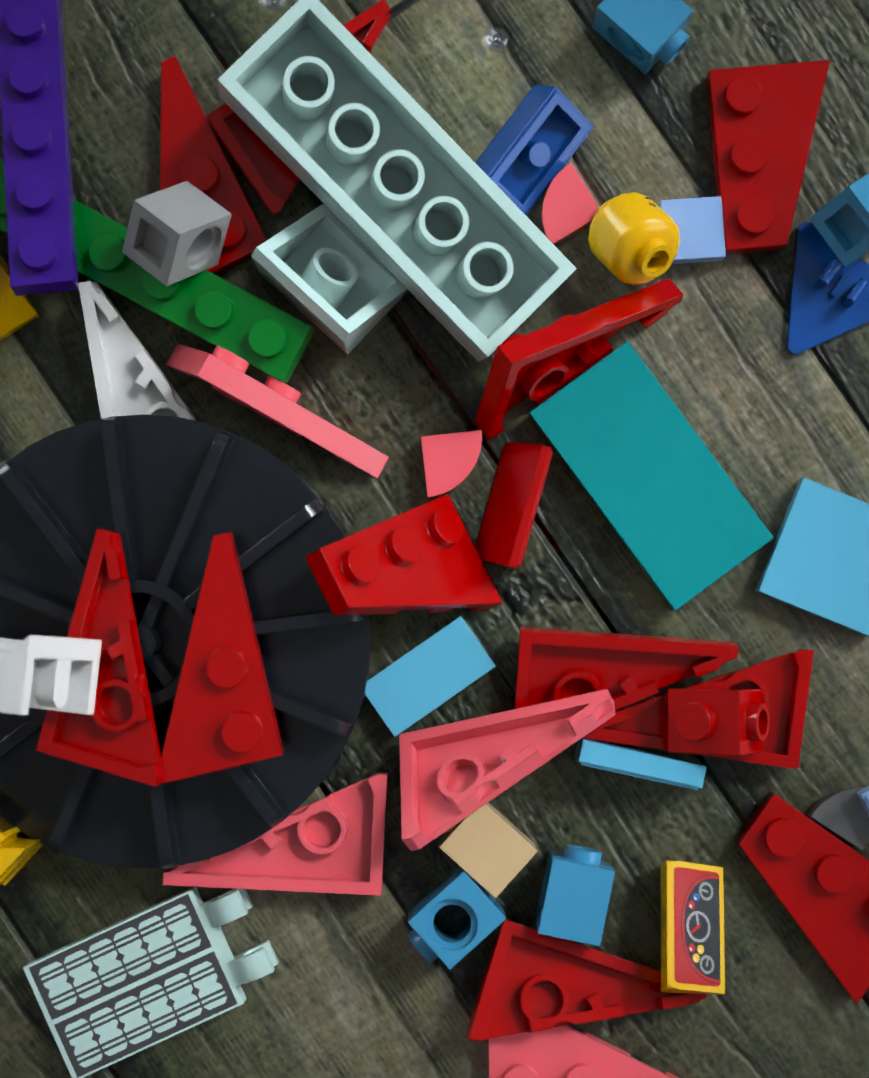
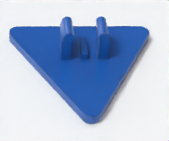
(824, 293)

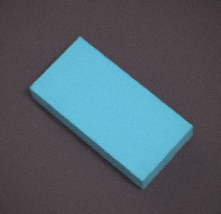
(428, 676)
(640, 763)

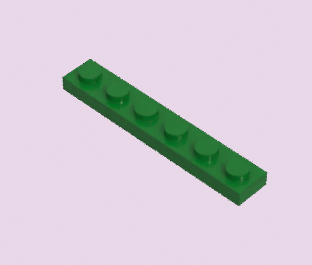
(198, 303)

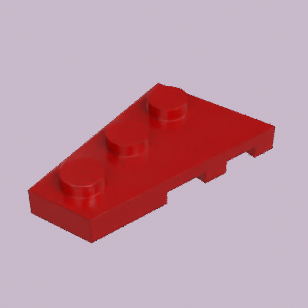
(761, 147)
(405, 565)
(818, 884)

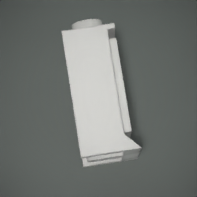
(49, 674)

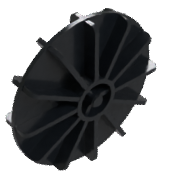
(168, 493)

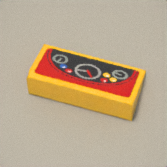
(692, 928)

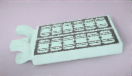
(145, 979)

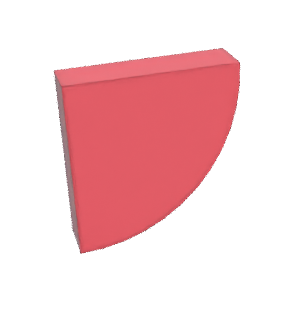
(567, 206)
(449, 460)

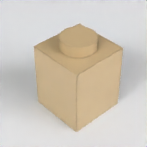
(488, 848)

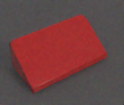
(513, 503)

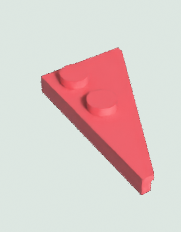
(275, 403)
(469, 762)
(316, 849)
(563, 1054)

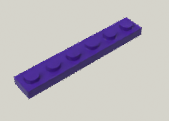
(36, 148)

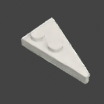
(122, 368)

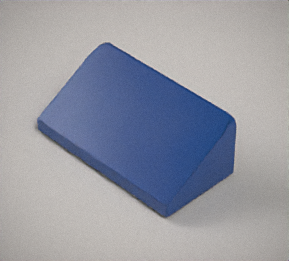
(534, 145)

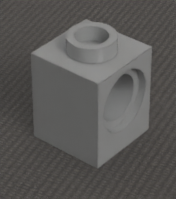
(176, 233)

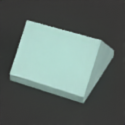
(329, 276)

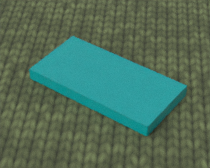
(650, 476)

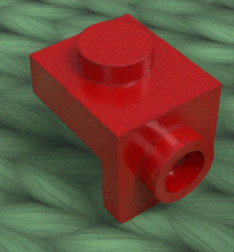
(717, 721)

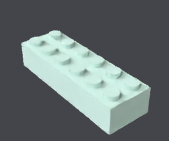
(394, 177)

